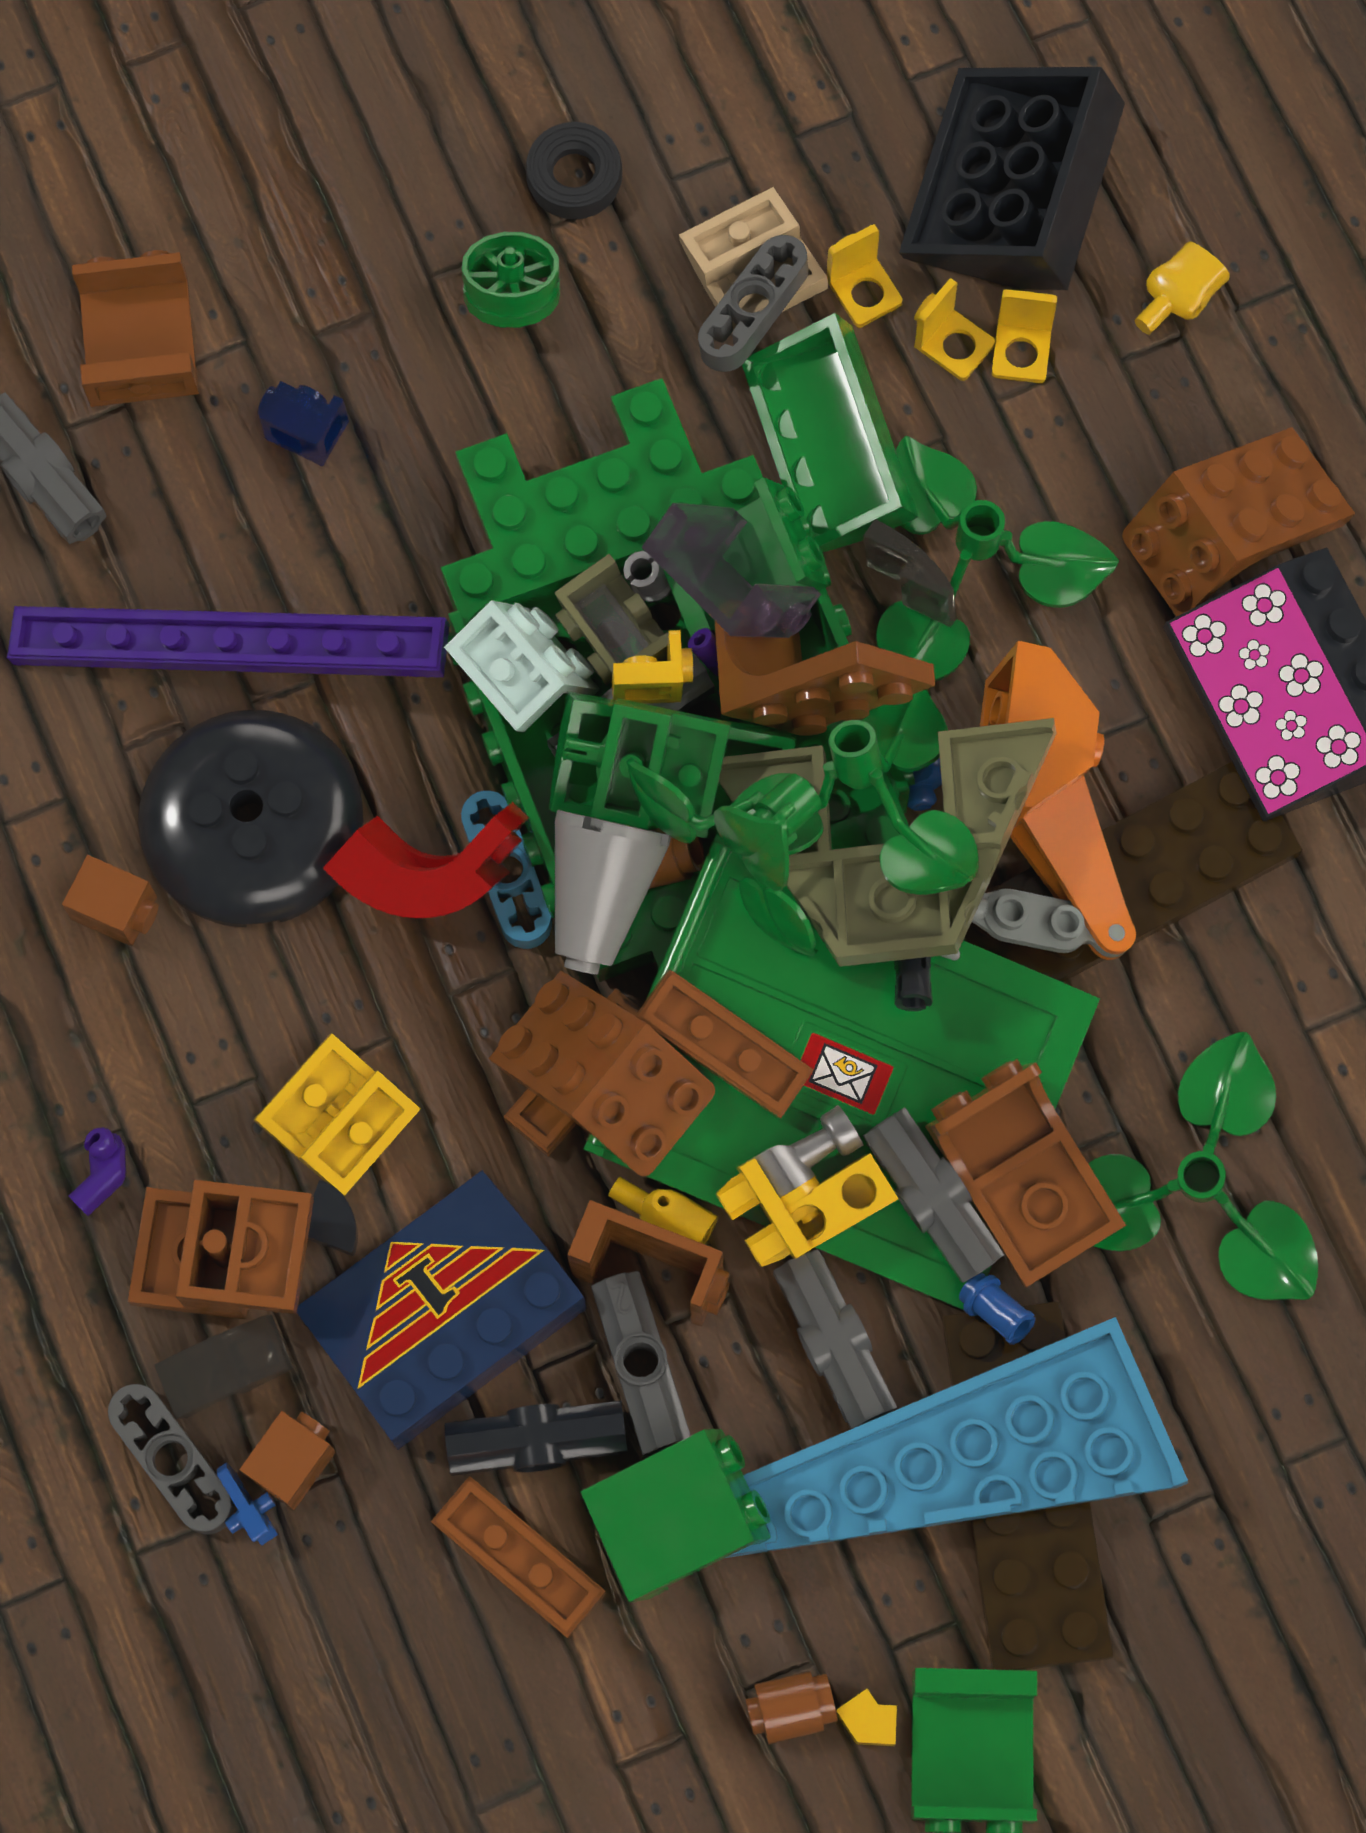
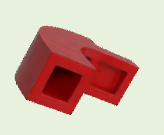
(413, 884)

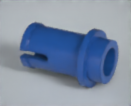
(987, 1300)

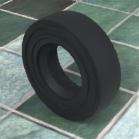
(566, 140)

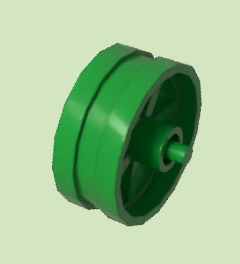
(514, 292)

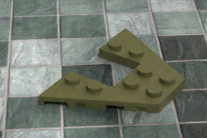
(844, 891)

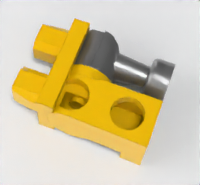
(793, 1199)

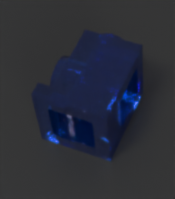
(302, 420)

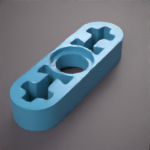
(506, 911)

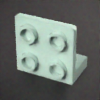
(519, 661)

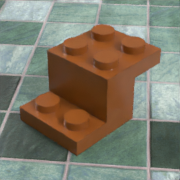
(221, 1249)

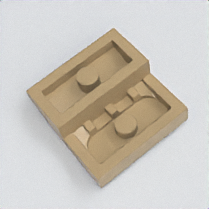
(729, 241)

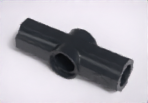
(535, 1438)

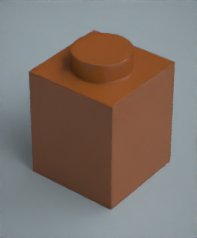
(111, 901)
(289, 1458)

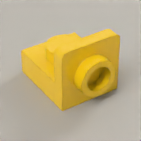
(654, 681)

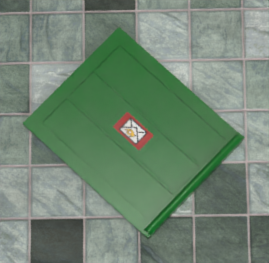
(860, 1053)

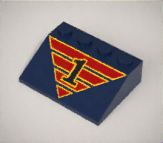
(441, 1308)

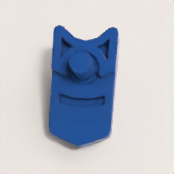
(250, 1513)

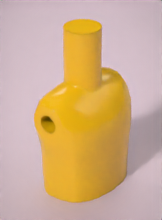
(1182, 286)
(666, 1209)

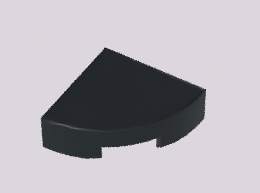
(333, 1220)

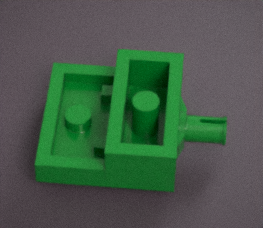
(666, 741)

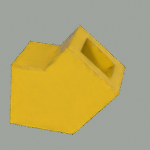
(868, 1721)

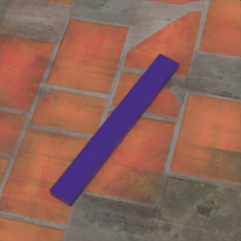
(229, 641)

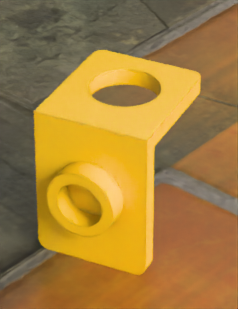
(855, 261)
(1028, 319)
(937, 321)

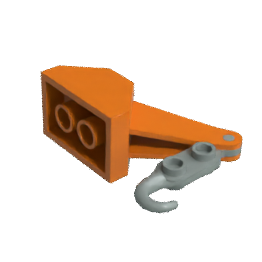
(1058, 821)

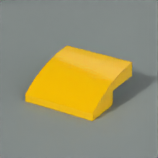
(337, 1114)

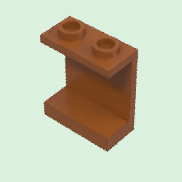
(136, 328)
(606, 1225)

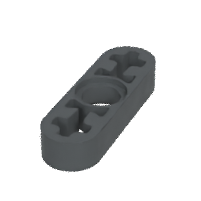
(753, 280)
(133, 1434)

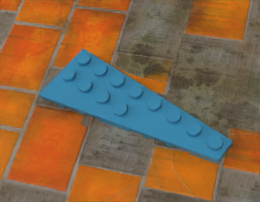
(1013, 1440)

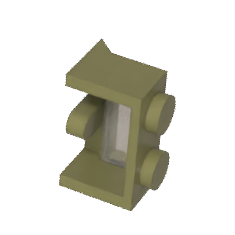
(609, 618)

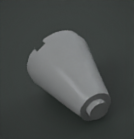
(600, 885)

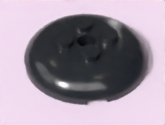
(258, 867)

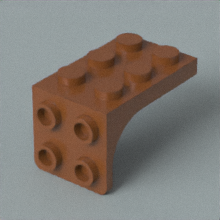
(1231, 514)
(773, 687)
(604, 1072)
(1024, 1171)

